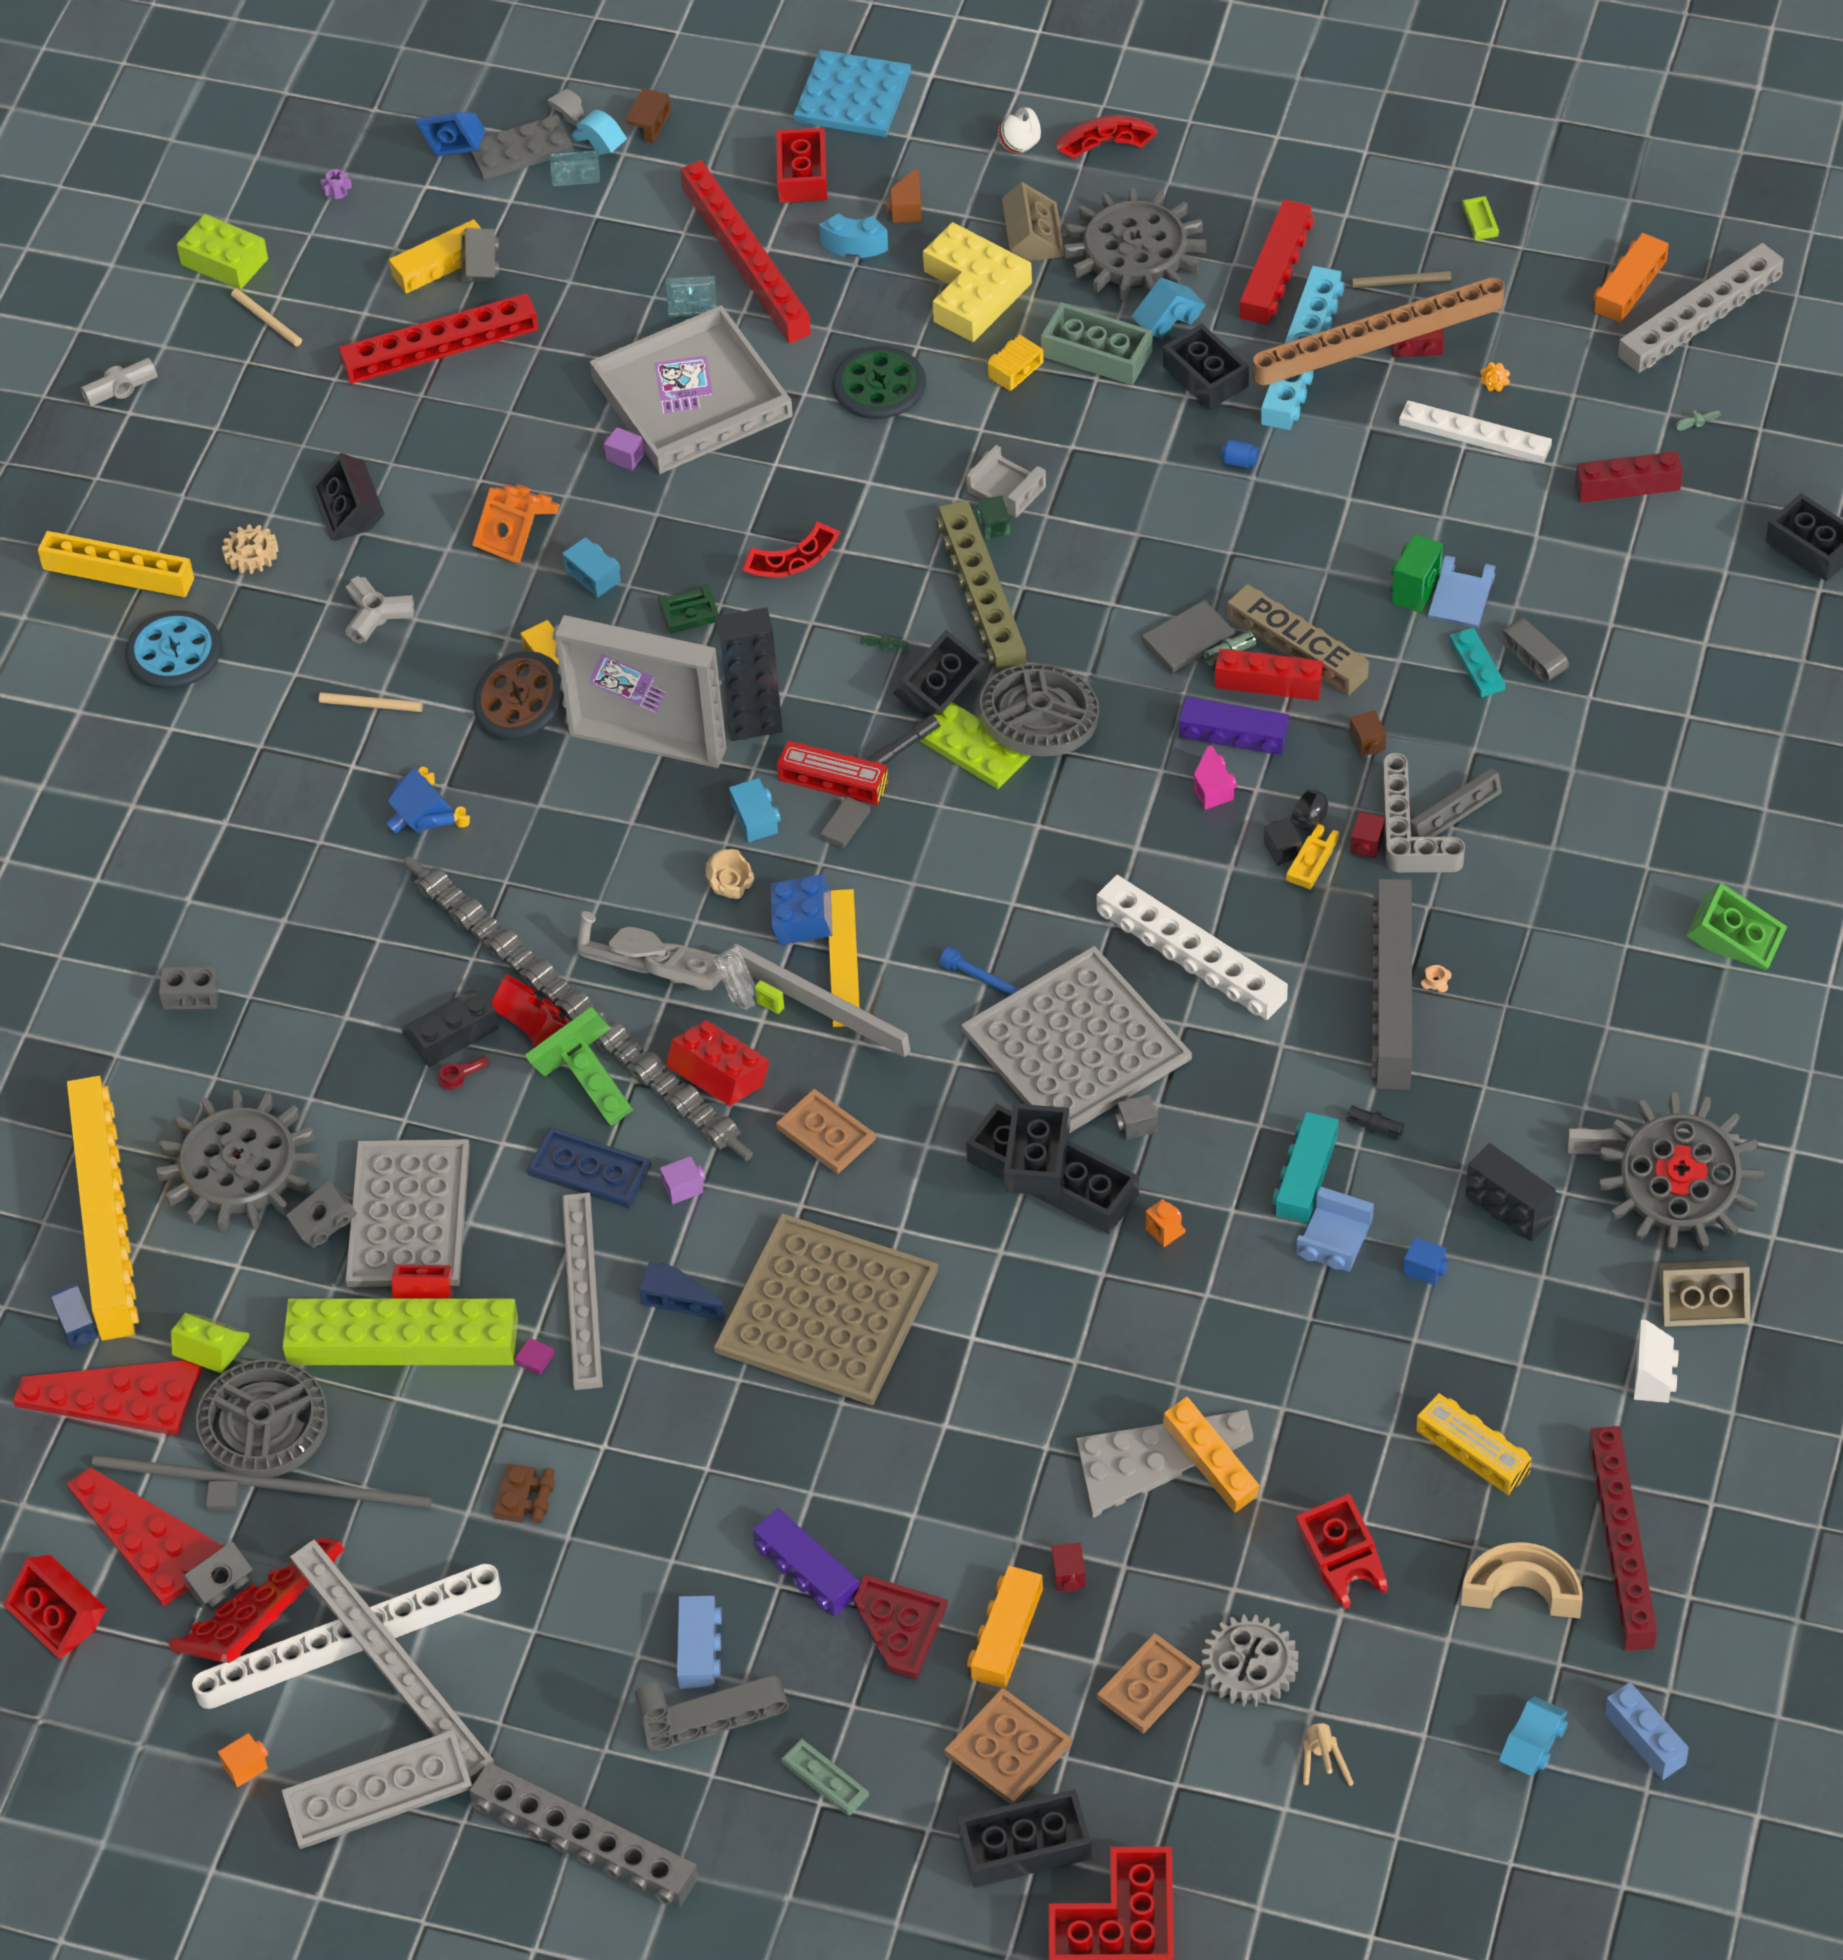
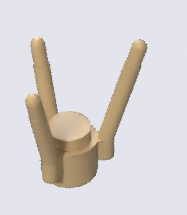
(1321, 1743)

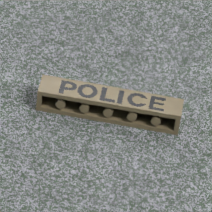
(1297, 638)

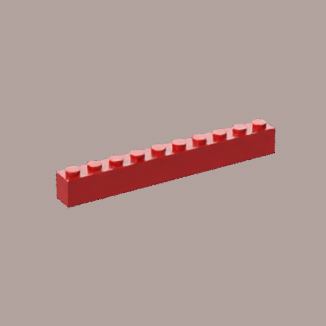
(745, 252)

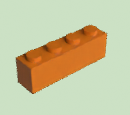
(1630, 277)

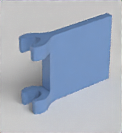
(1461, 596)

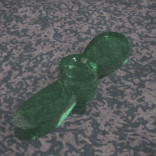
(883, 642)

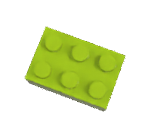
(222, 251)

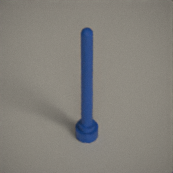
(953, 960)

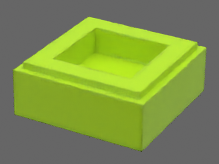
(769, 997)

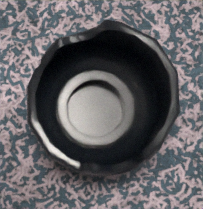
(1310, 809)

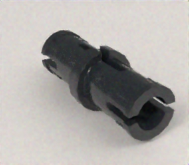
(1375, 1122)

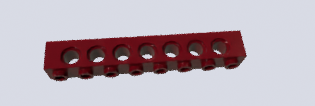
(1622, 1538)

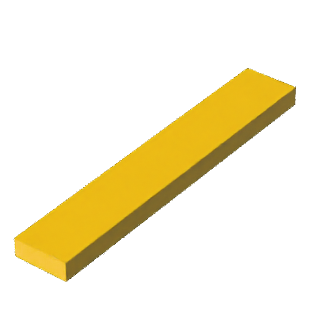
(843, 949)

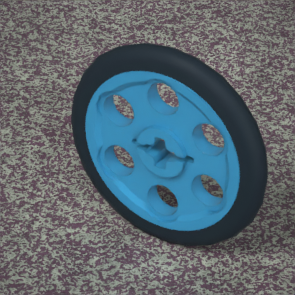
(183, 673)

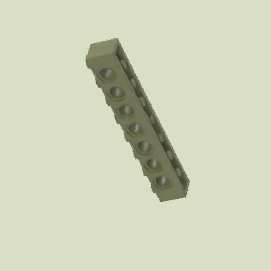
(981, 586)

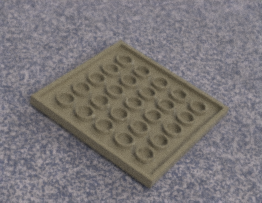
(826, 1309)

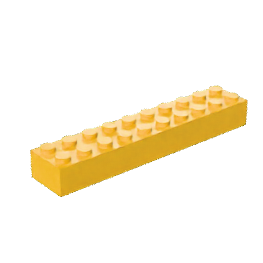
(102, 1208)

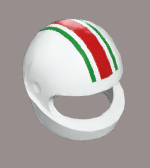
(1017, 134)

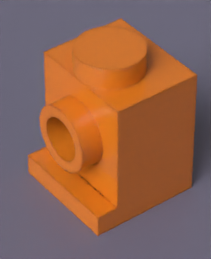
(1167, 1219)

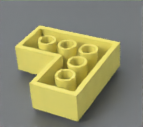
(979, 279)

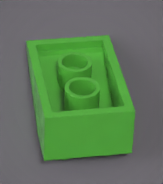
(1736, 928)

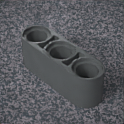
(1534, 650)

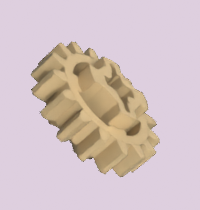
(250, 549)

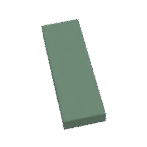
(825, 1777)

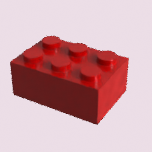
(801, 165)
(717, 1062)

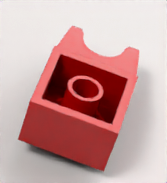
(1347, 1555)

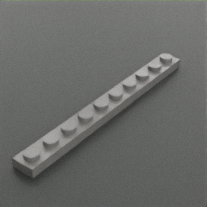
(387, 1653)

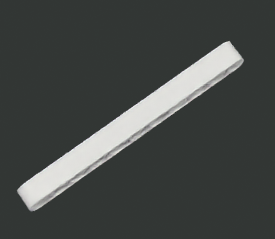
(332, 1636)

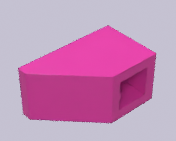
(1212, 781)

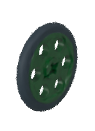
(865, 360)

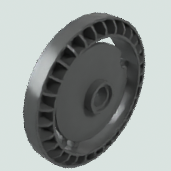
(1035, 715)
(265, 1445)

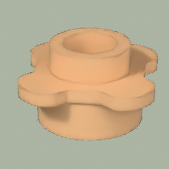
(1436, 972)

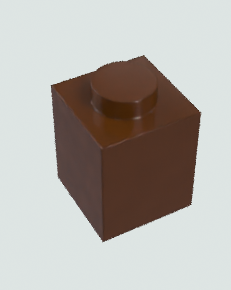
(1368, 733)

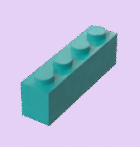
(1306, 1167)

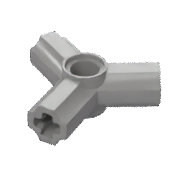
(374, 609)

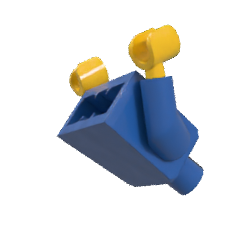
(421, 804)

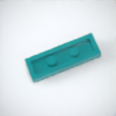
(1477, 662)

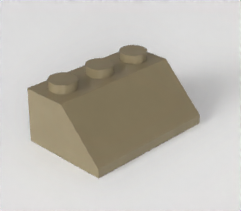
(1032, 224)
(1704, 1293)

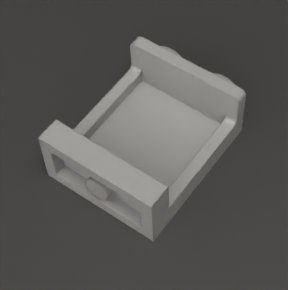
(999, 476)

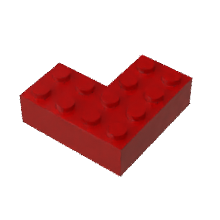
(1133, 1924)

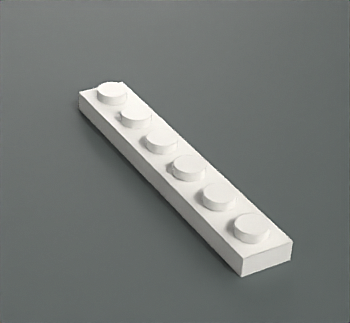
(1475, 431)

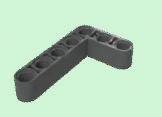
(706, 1715)

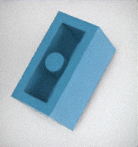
(591, 567)
(754, 809)

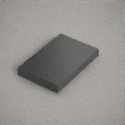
(1188, 636)

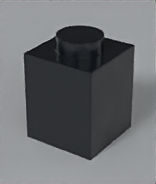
(1282, 840)

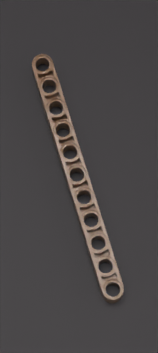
(1378, 331)

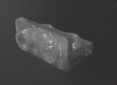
(736, 977)

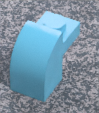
(600, 131)

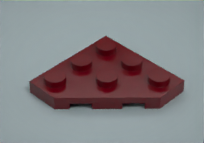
(900, 1622)

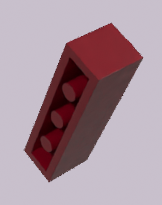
(1628, 476)

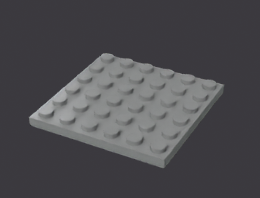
(1077, 1039)

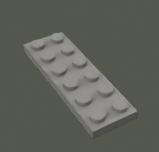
(377, 1789)

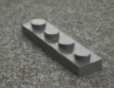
(1457, 805)

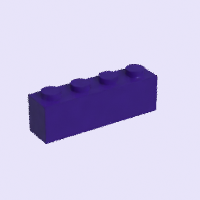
(1233, 725)
(805, 1562)

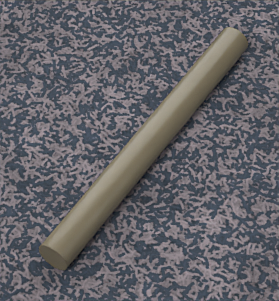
(1401, 279)

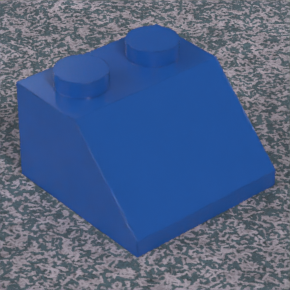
(452, 132)

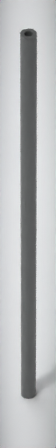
(262, 1482)

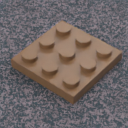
(1008, 1747)

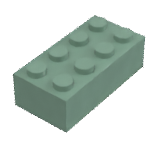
(1097, 343)

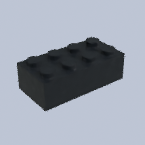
(1024, 1838)

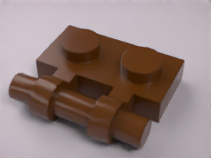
(516, 1490)

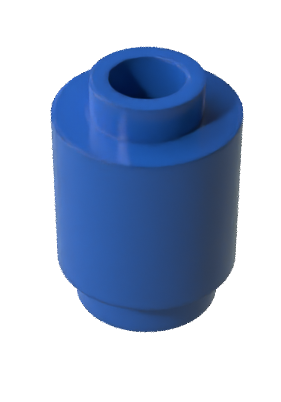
(1240, 454)

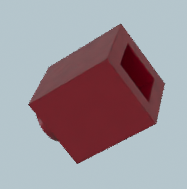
(1367, 835)
(1068, 1567)

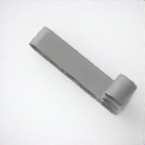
(1405, 852)

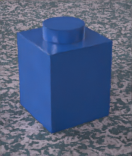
(1425, 1261)

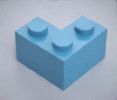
(1166, 305)

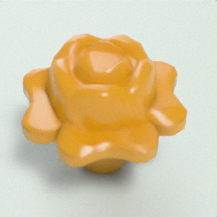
(1495, 376)

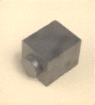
(1137, 1117)

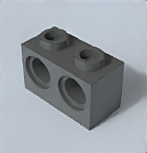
(189, 987)

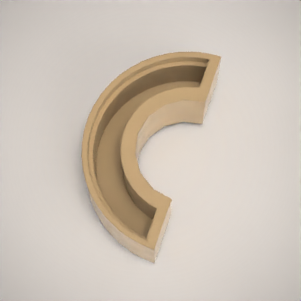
(1528, 1567)

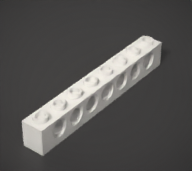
(1192, 947)

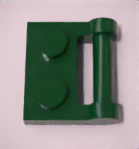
(688, 609)

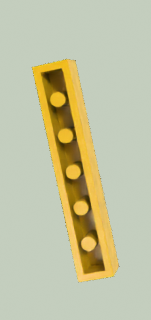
(116, 564)

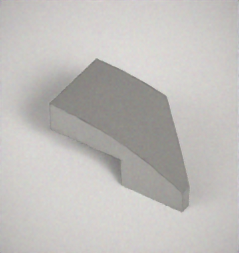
(568, 104)

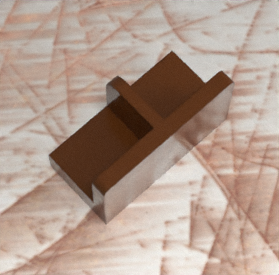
(650, 113)

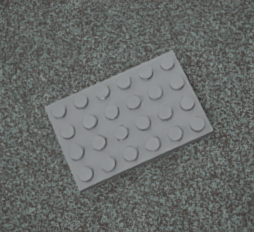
(407, 1208)

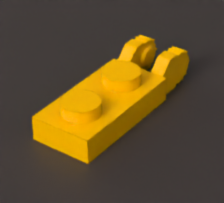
(1312, 858)

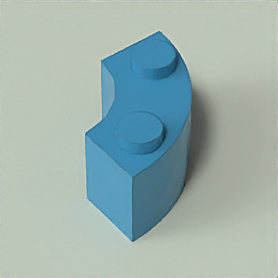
(855, 237)
(1533, 1736)

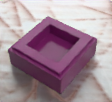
(534, 1356)

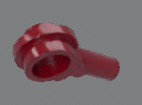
(453, 1075)

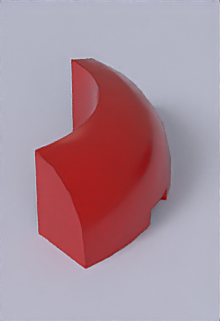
(1113, 127)
(794, 560)
(523, 1008)

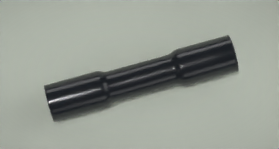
(917, 733)

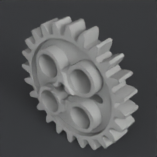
(1274, 1669)

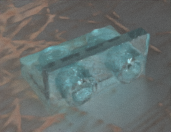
(575, 168)
(690, 295)

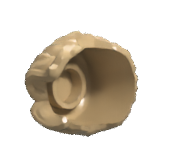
(729, 873)

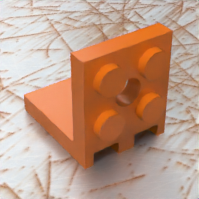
(517, 510)

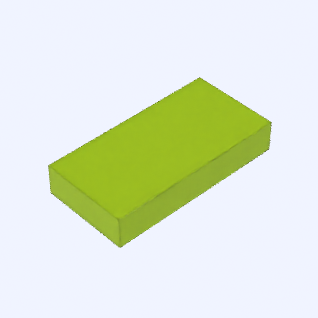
(1480, 218)

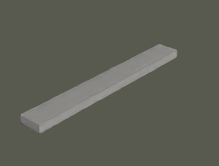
(826, 1003)
(582, 1291)

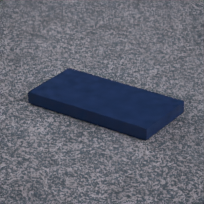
(589, 1167)

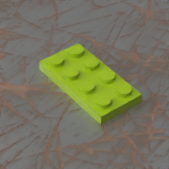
(969, 746)

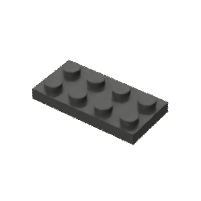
(521, 147)

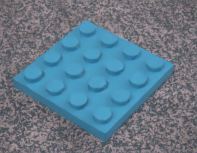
(852, 93)

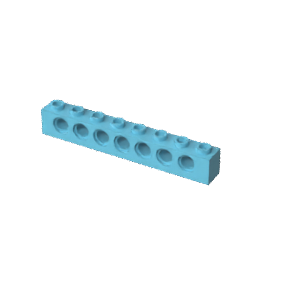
(1311, 317)

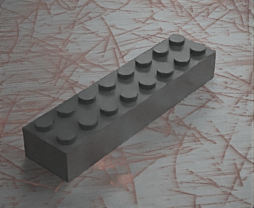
(1392, 984)

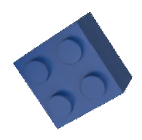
(801, 909)

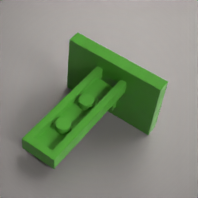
(572, 1046)

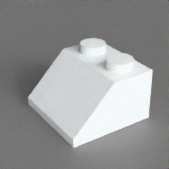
(1655, 1364)

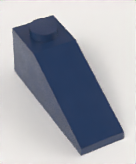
(675, 1291)

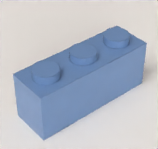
(698, 1642)
(1646, 1731)

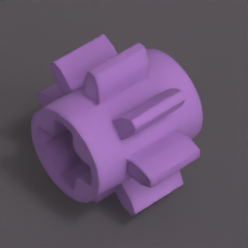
(336, 184)

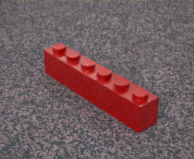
(1276, 262)

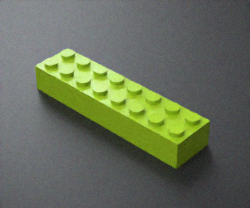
(400, 1331)

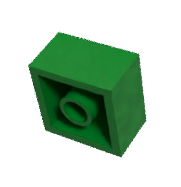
(1416, 573)

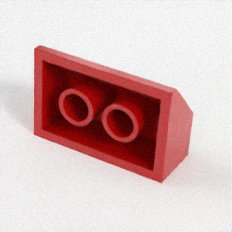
(53, 1605)

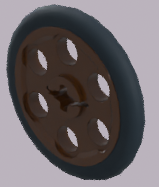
(529, 722)

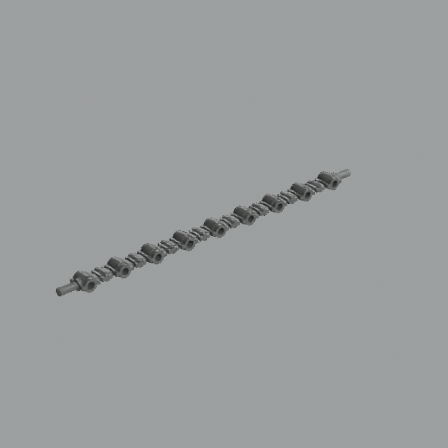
(540, 974)

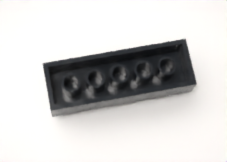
(749, 674)
(1091, 1184)

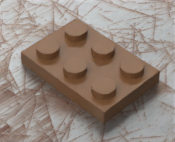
(826, 1131)
(1149, 1683)

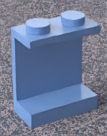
(1336, 1230)

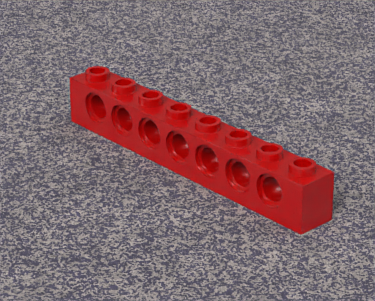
(438, 338)

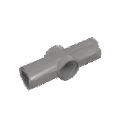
(118, 382)

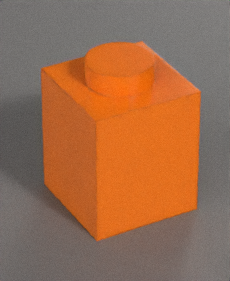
(243, 1759)

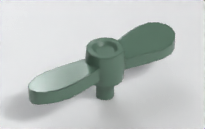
(1697, 420)

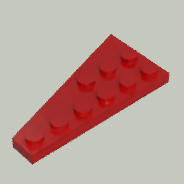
(133, 1396)
(147, 1537)
(248, 1613)

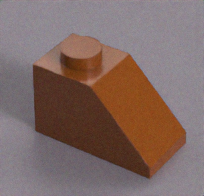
(906, 199)

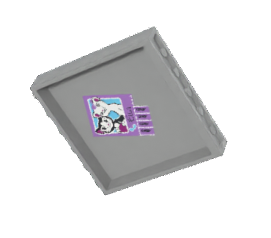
(691, 389)
(641, 691)

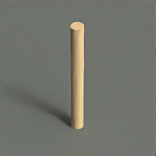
(266, 317)
(371, 702)

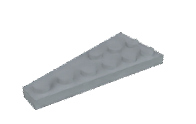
(1144, 1458)

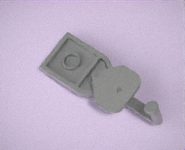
(664, 960)

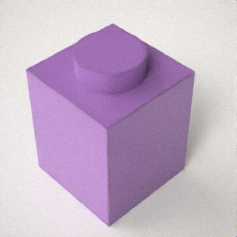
(624, 448)
(682, 1179)

